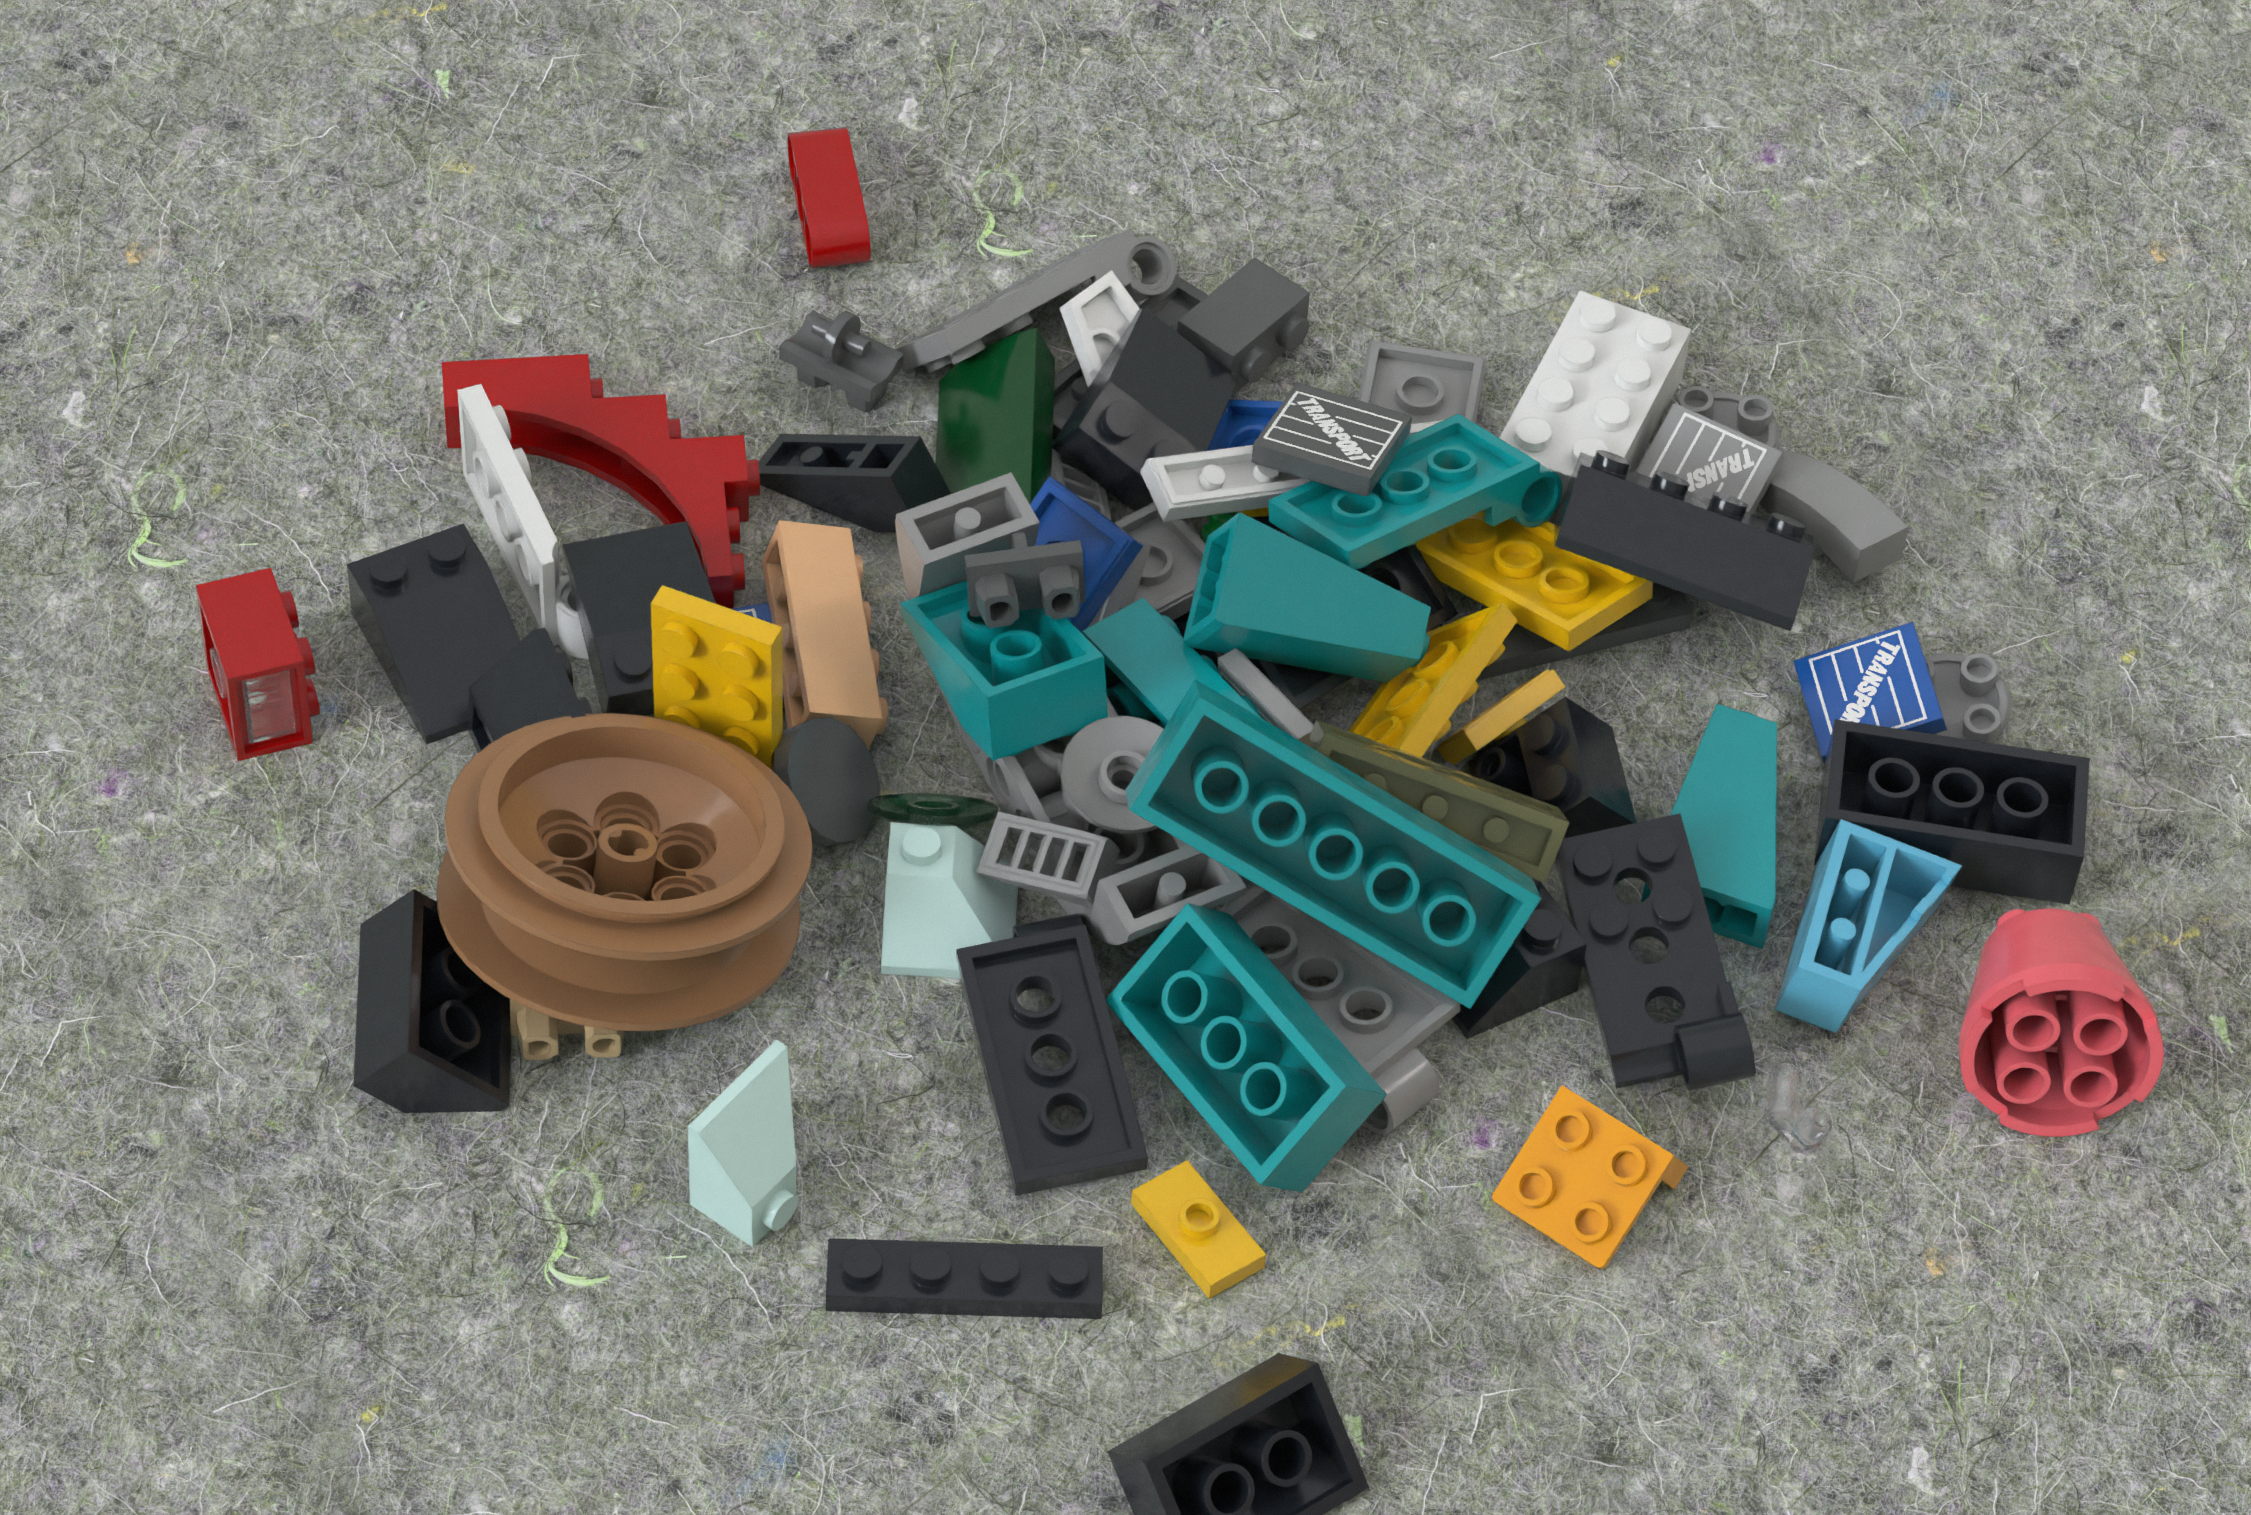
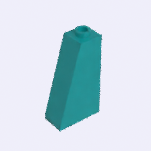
(1300, 607)
(1732, 823)

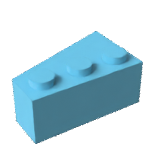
(1857, 920)

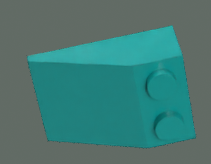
(1009, 681)

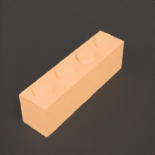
(825, 623)

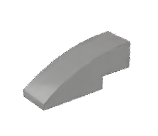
(1838, 513)

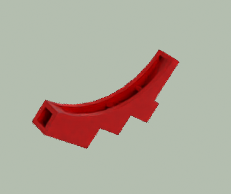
(624, 441)

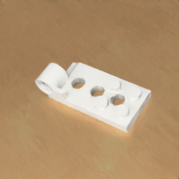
(503, 491)

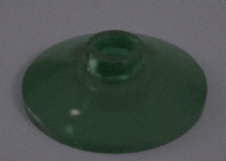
(933, 809)

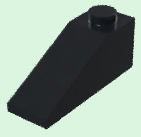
(854, 475)

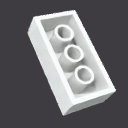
(1599, 386)

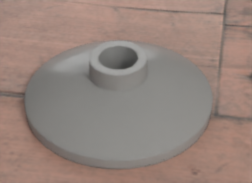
(1099, 756)

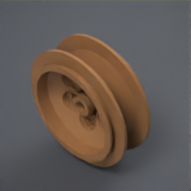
(623, 871)

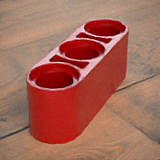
(828, 197)

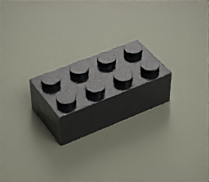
(1989, 806)

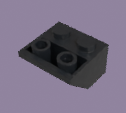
(523, 689)
(1564, 761)

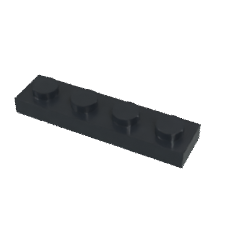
(964, 1278)

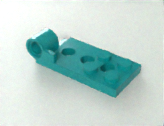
(1429, 485)

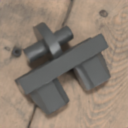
(842, 356)
(1024, 580)

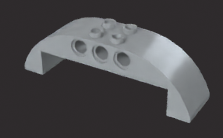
(1153, 869)

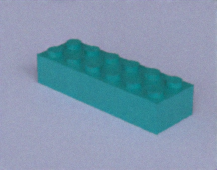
(1332, 844)

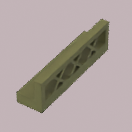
(1492, 817)

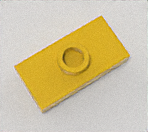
(1501, 717)
(1198, 1229)

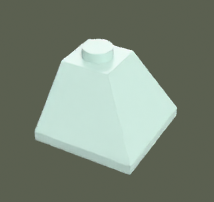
(939, 901)
(746, 1151)

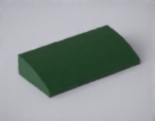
(998, 415)

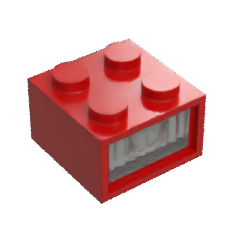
(257, 663)

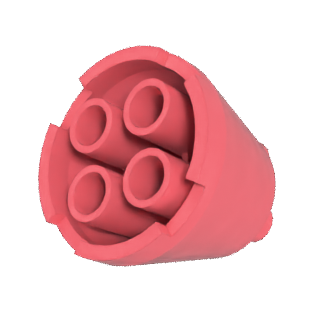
(2056, 1026)

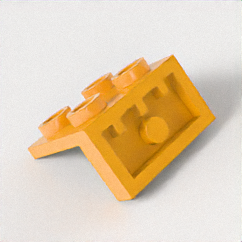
(1585, 1178)

